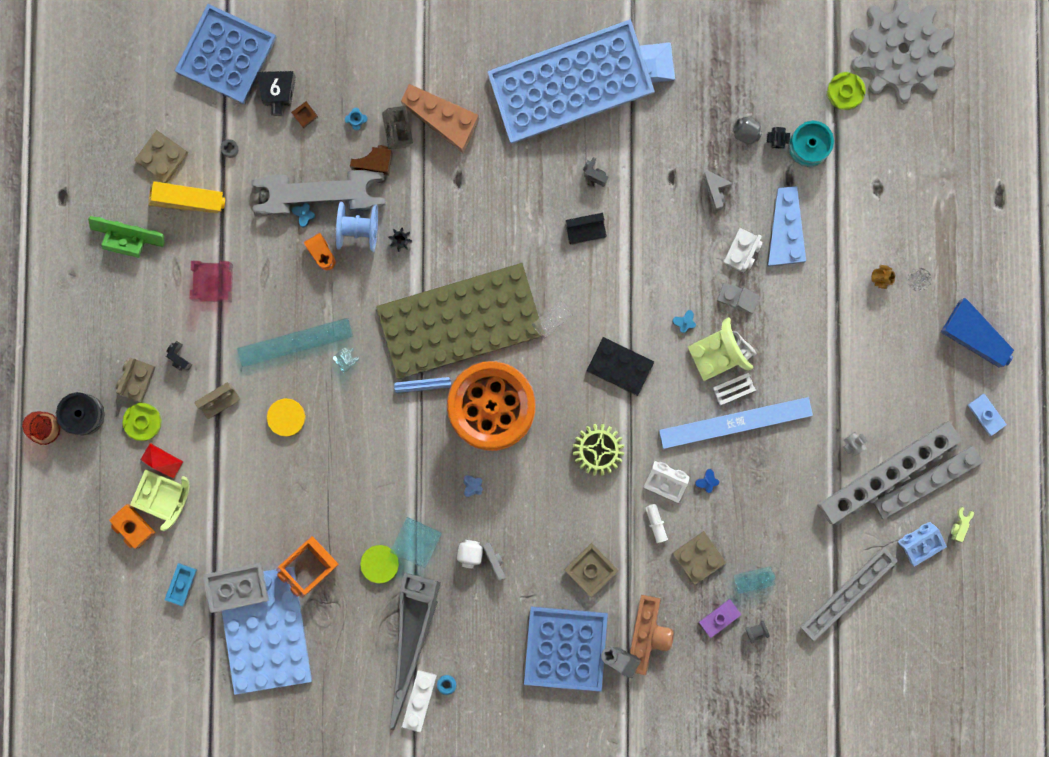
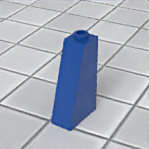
(977, 334)

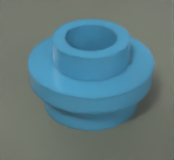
(446, 691)

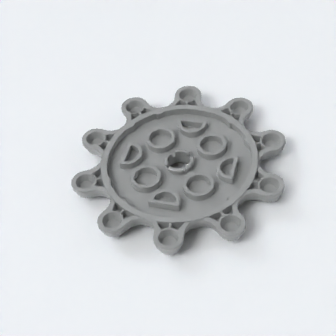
(896, 68)

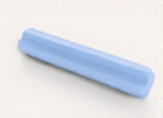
(420, 385)

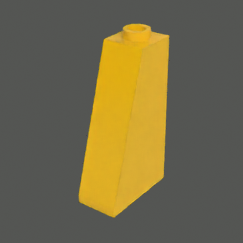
(185, 198)

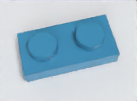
(180, 584)

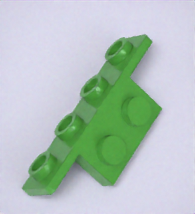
(125, 238)

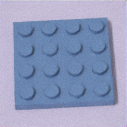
(225, 53)
(565, 648)

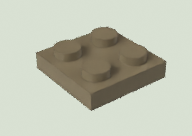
(161, 156)
(699, 557)
(591, 570)

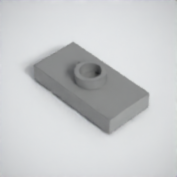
(495, 560)

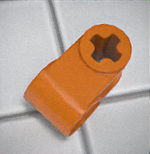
(319, 249)

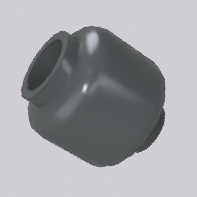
(747, 130)

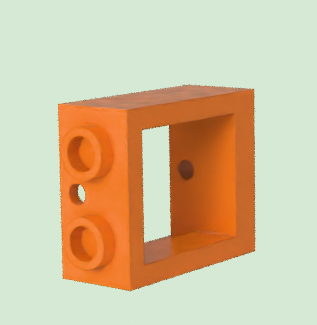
(320, 553)

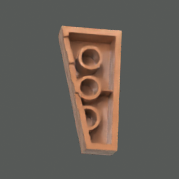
(442, 116)

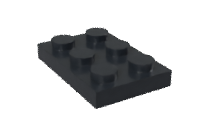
(620, 366)

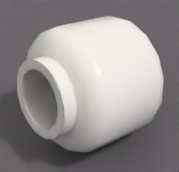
(470, 553)

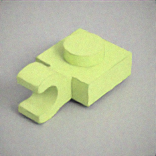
(960, 529)

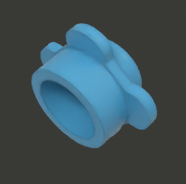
(352, 115)

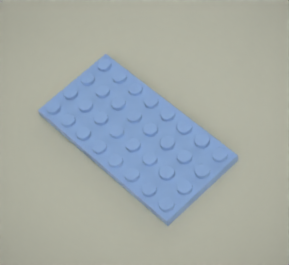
(571, 81)

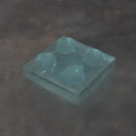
(416, 542)

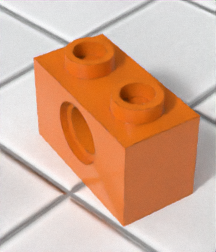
(142, 528)

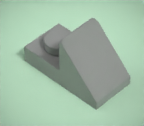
(714, 184)
(738, 298)

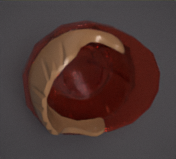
(41, 427)

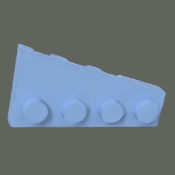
(787, 232)

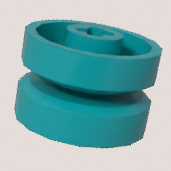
(813, 154)

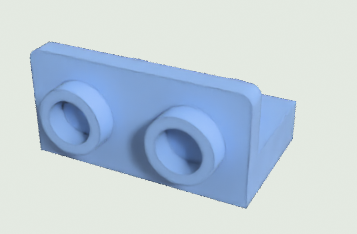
(922, 543)

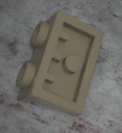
(135, 379)
(217, 400)

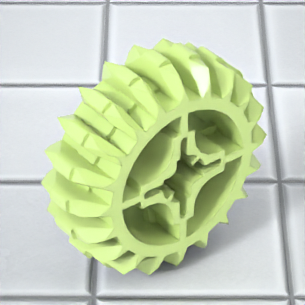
(601, 433)

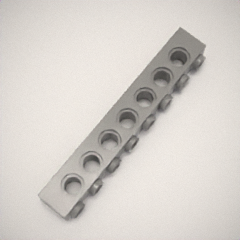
(949, 442)

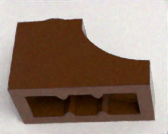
(376, 161)

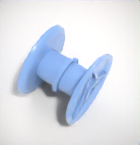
(356, 226)

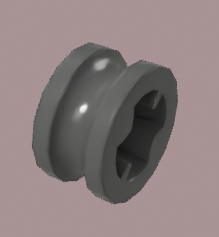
(233, 153)

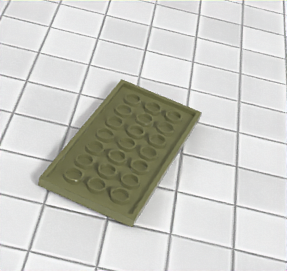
(459, 320)

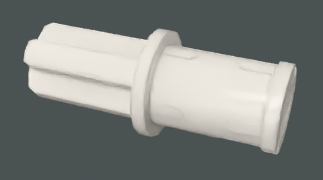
(656, 523)

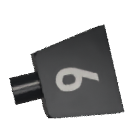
(276, 89)

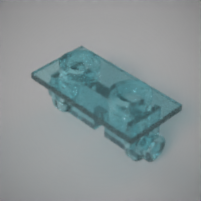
(754, 579)

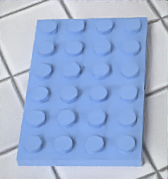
(267, 640)

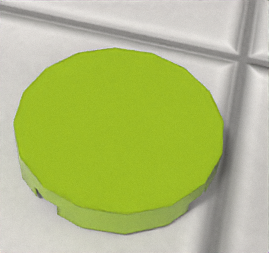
(846, 91)
(142, 421)
(379, 564)

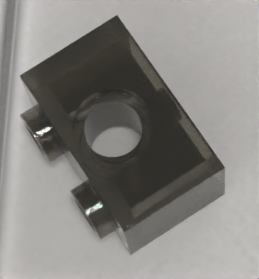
(397, 127)

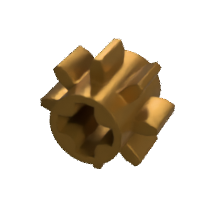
(883, 276)

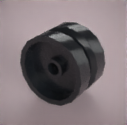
(68, 414)

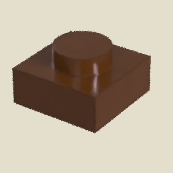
(304, 114)

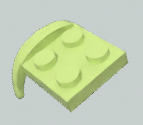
(718, 353)
(161, 497)

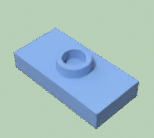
(987, 414)

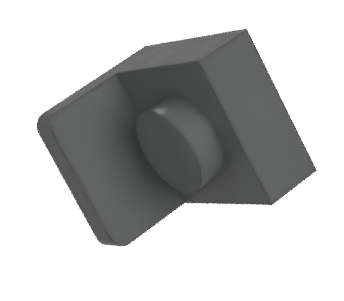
(597, 176)

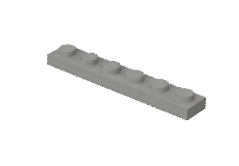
(927, 482)
(848, 594)

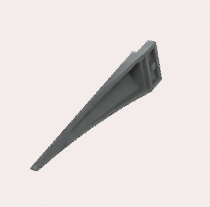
(417, 609)

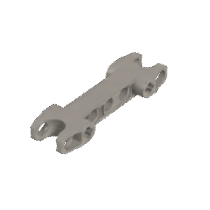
(286, 195)

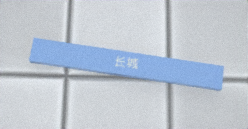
(735, 422)

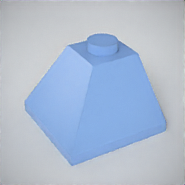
(659, 61)

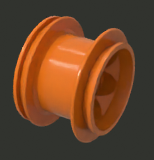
(461, 399)

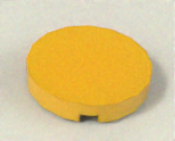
(286, 417)

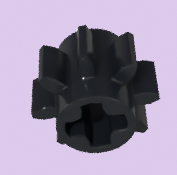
(778, 137)
(397, 234)

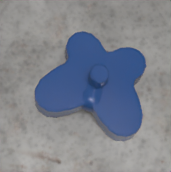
(708, 481)

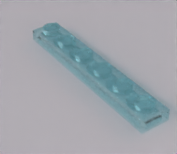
(295, 342)

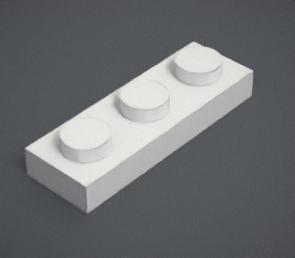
(419, 701)

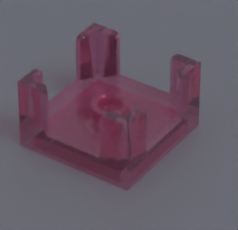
(212, 281)

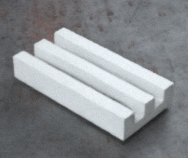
(749, 382)

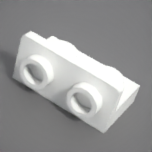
(742, 250)
(666, 481)

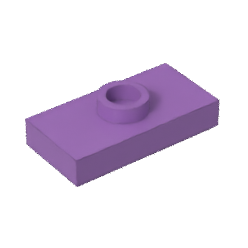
(719, 618)

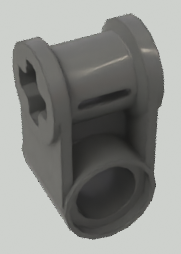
(621, 660)

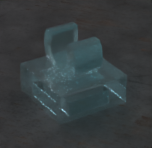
(345, 360)

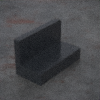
(585, 228)

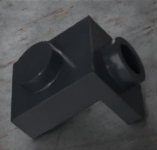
(178, 362)

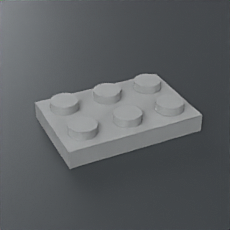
(236, 587)

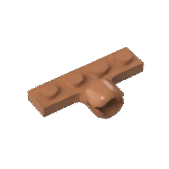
(649, 634)

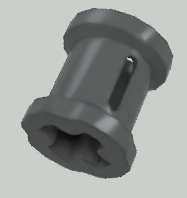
(757, 632)

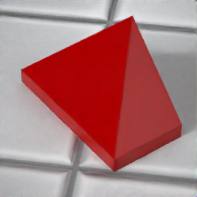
(161, 460)

